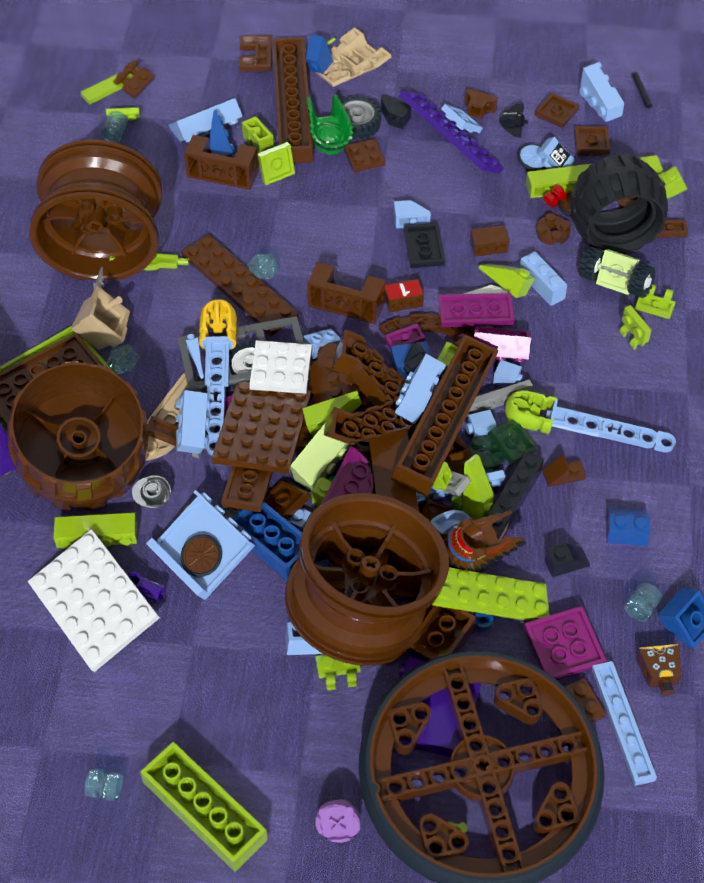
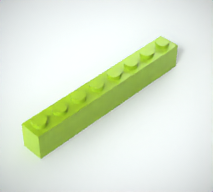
(543, 180)

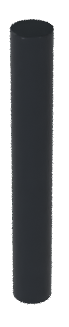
(642, 91)

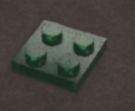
(512, 441)

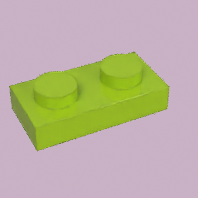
(130, 113)

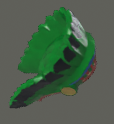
(330, 132)

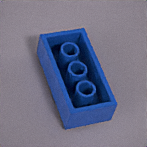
(273, 537)

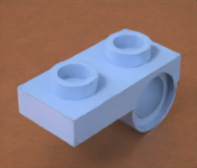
(319, 339)

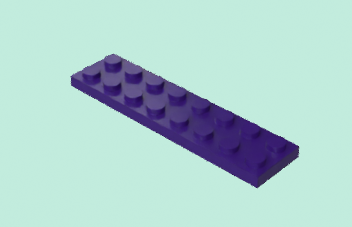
(451, 132)

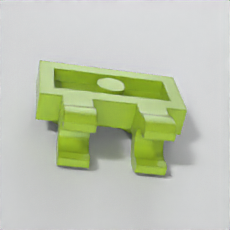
(656, 305)
(635, 325)
(329, 668)

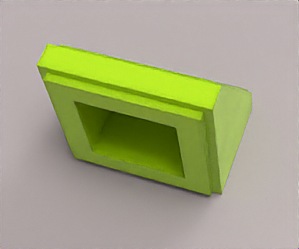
(443, 477)

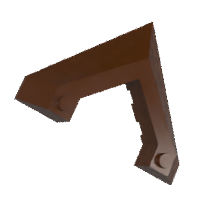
(378, 384)

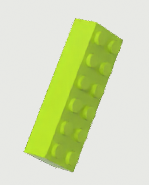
(204, 806)

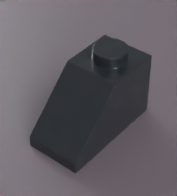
(395, 112)
(565, 559)

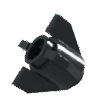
(512, 120)
(413, 357)

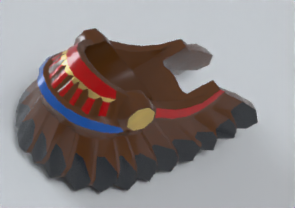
(474, 543)

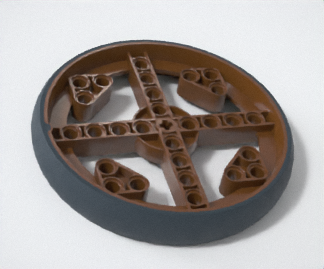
(510, 675)

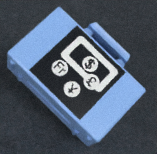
(554, 154)

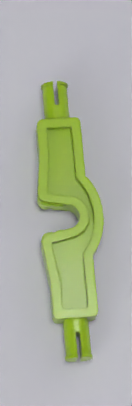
(165, 261)

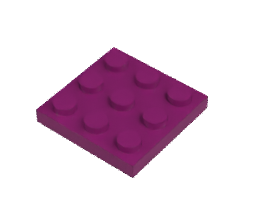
(564, 643)

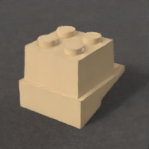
(102, 320)

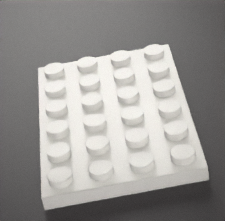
(93, 600)

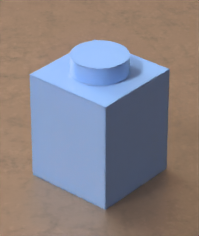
(507, 374)
(480, 423)

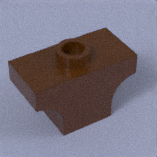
(480, 103)

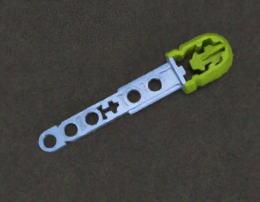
(526, 407)

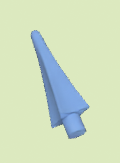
(194, 350)

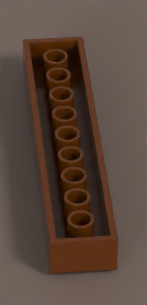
(291, 97)
(444, 416)

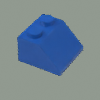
(628, 526)
(685, 616)

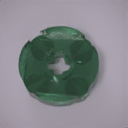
(484, 443)

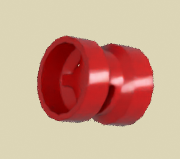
(554, 196)

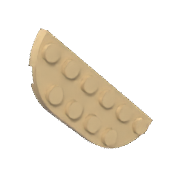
(166, 411)

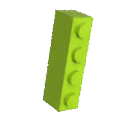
(110, 528)

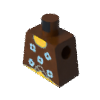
(660, 666)

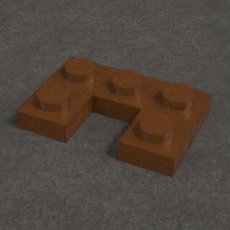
(262, 57)

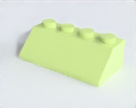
(318, 459)

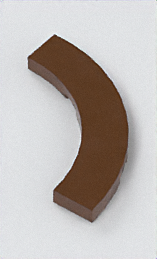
(427, 323)

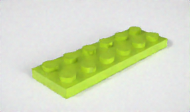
(493, 595)

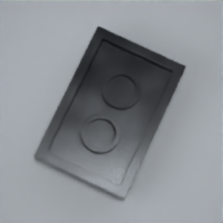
(424, 245)

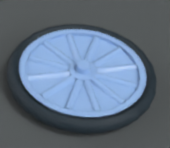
(529, 158)

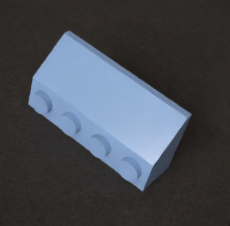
(201, 122)

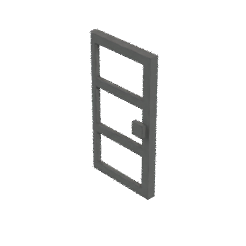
(241, 331)

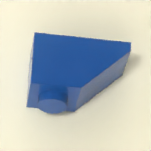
(318, 54)

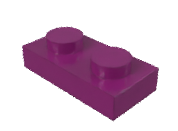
(405, 336)

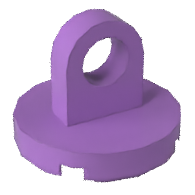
(338, 821)

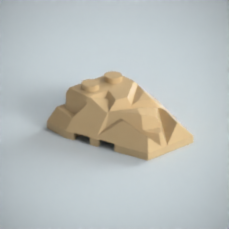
(353, 59)

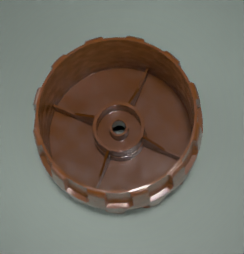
(69, 405)

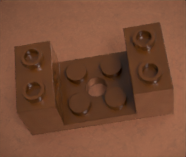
(234, 172)
(357, 304)

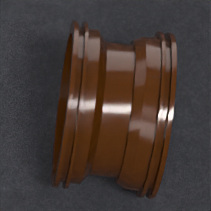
(95, 206)
(377, 554)

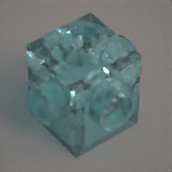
(263, 266)
(122, 359)

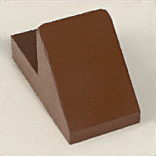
(563, 472)

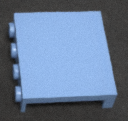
(201, 519)

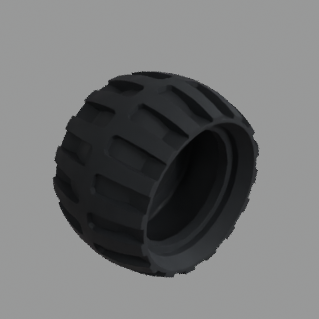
(611, 181)

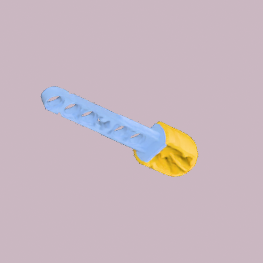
(217, 347)

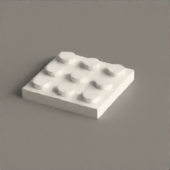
(280, 367)

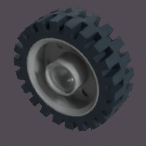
(364, 116)

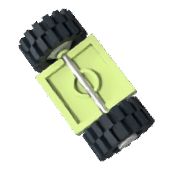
(617, 271)

